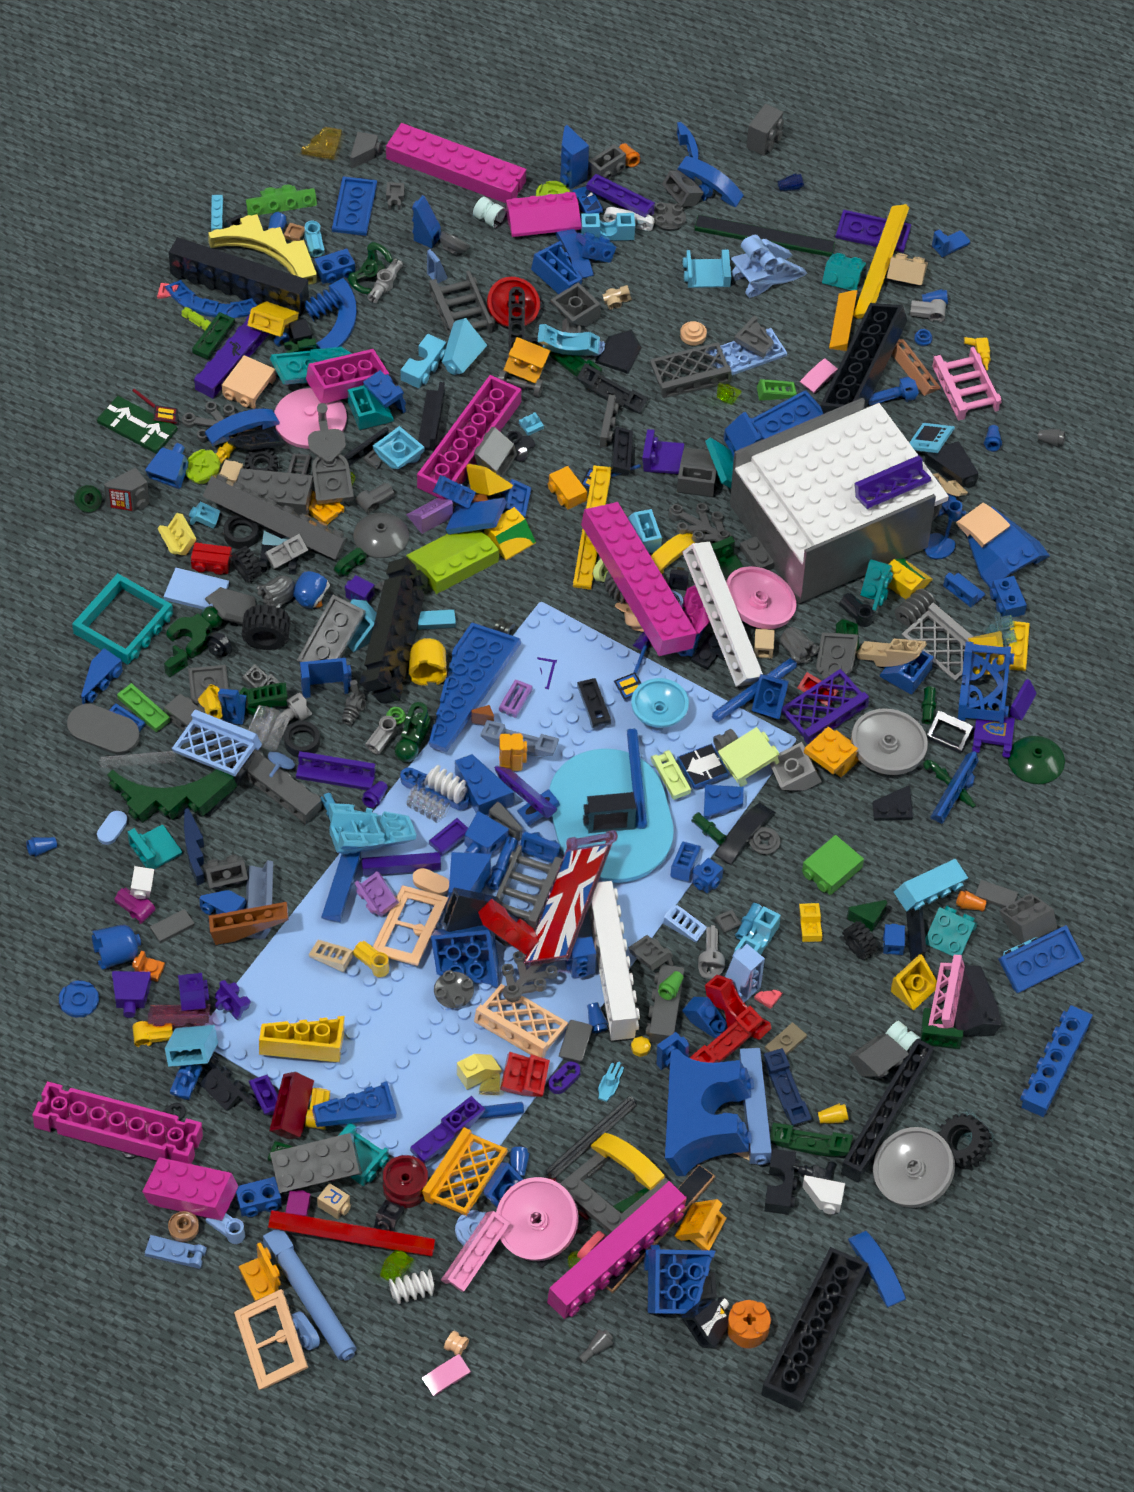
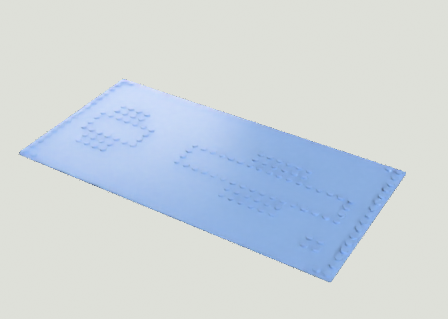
(394, 1021)

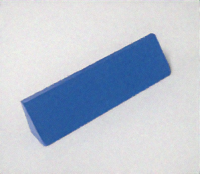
(955, 787)
(341, 886)

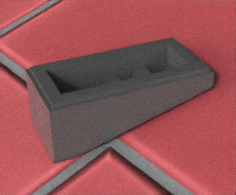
(303, 457)
(503, 817)

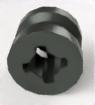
(504, 626)

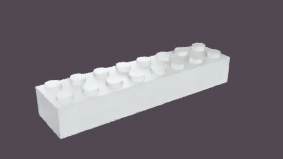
(613, 962)

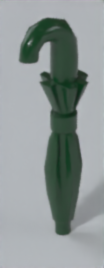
(941, 773)

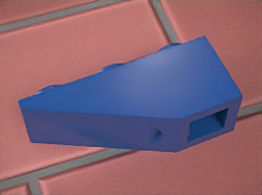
(426, 226)
(101, 672)

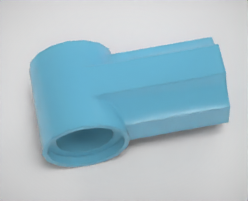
(313, 238)

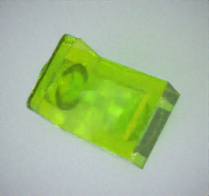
(395, 1265)

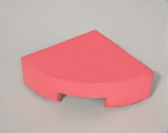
(163, 292)
(768, 998)

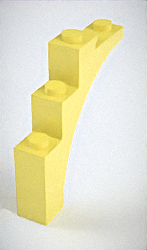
(272, 242)

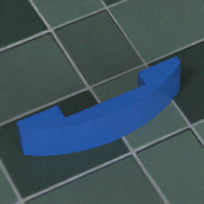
(686, 138)
(714, 178)
(573, 248)
(240, 422)
(878, 1268)

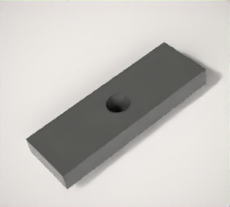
(609, 421)

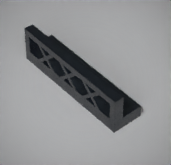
(431, 417)

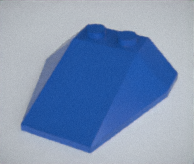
(1006, 553)

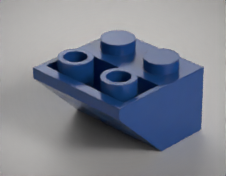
(741, 433)
(911, 674)

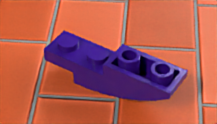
(445, 1134)

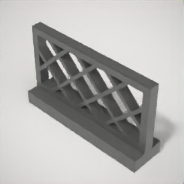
(694, 381)

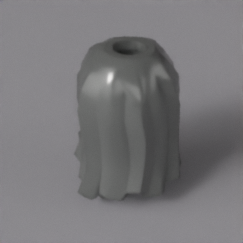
(277, 591)
(798, 645)

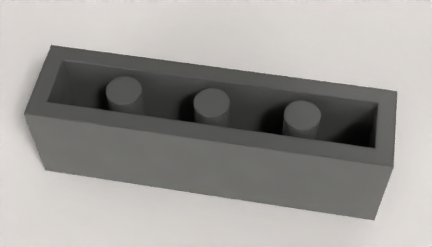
(664, 1011)

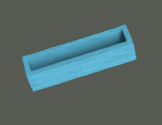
(216, 212)

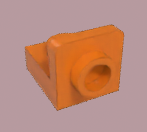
(145, 964)

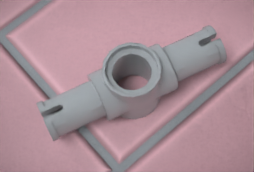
(384, 280)

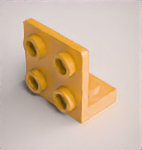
(261, 1274)

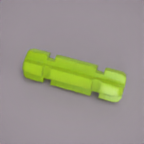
(195, 318)

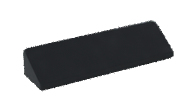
(365, 447)
(916, 933)

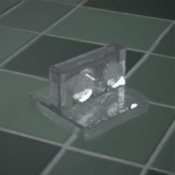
(269, 726)

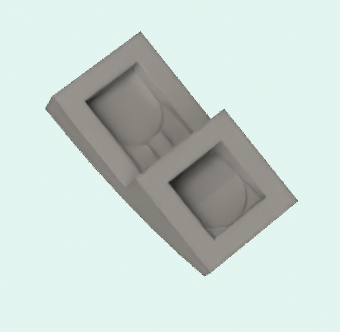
(286, 551)

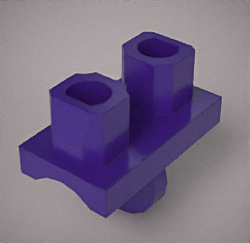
(228, 999)

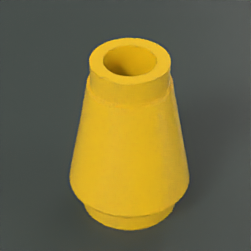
(833, 1114)

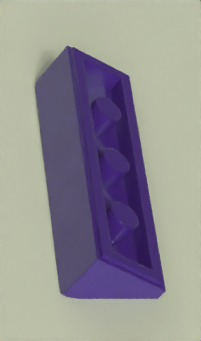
(525, 791)
(401, 863)

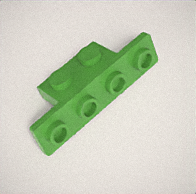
(280, 199)

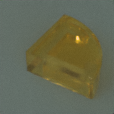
(491, 1085)

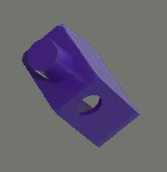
(131, 990)

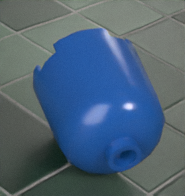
(115, 945)

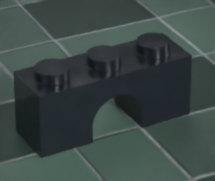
(779, 1197)

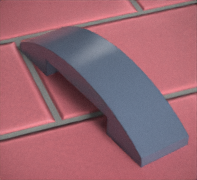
(536, 746)

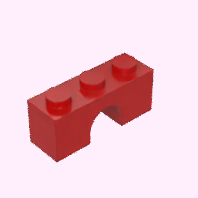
(515, 933)

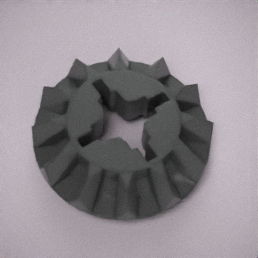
(765, 833)

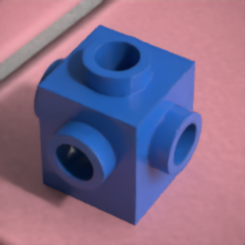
(707, 875)

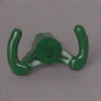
(370, 266)

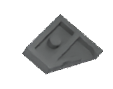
(754, 338)

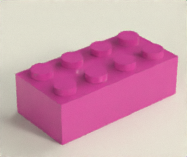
(334, 376)
(190, 1188)

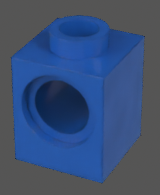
(894, 939)

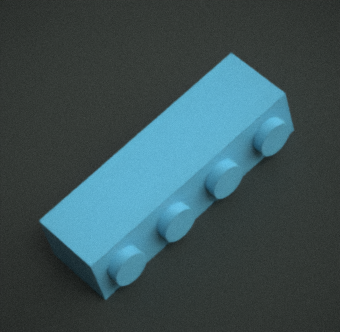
(930, 885)

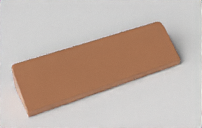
(911, 368)

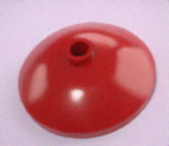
(499, 300)

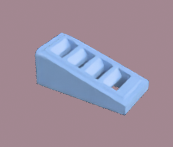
(680, 928)

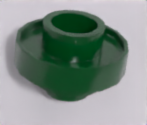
(87, 498)

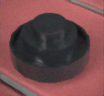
(218, 644)

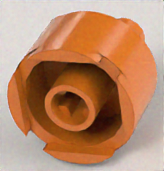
(756, 1315)

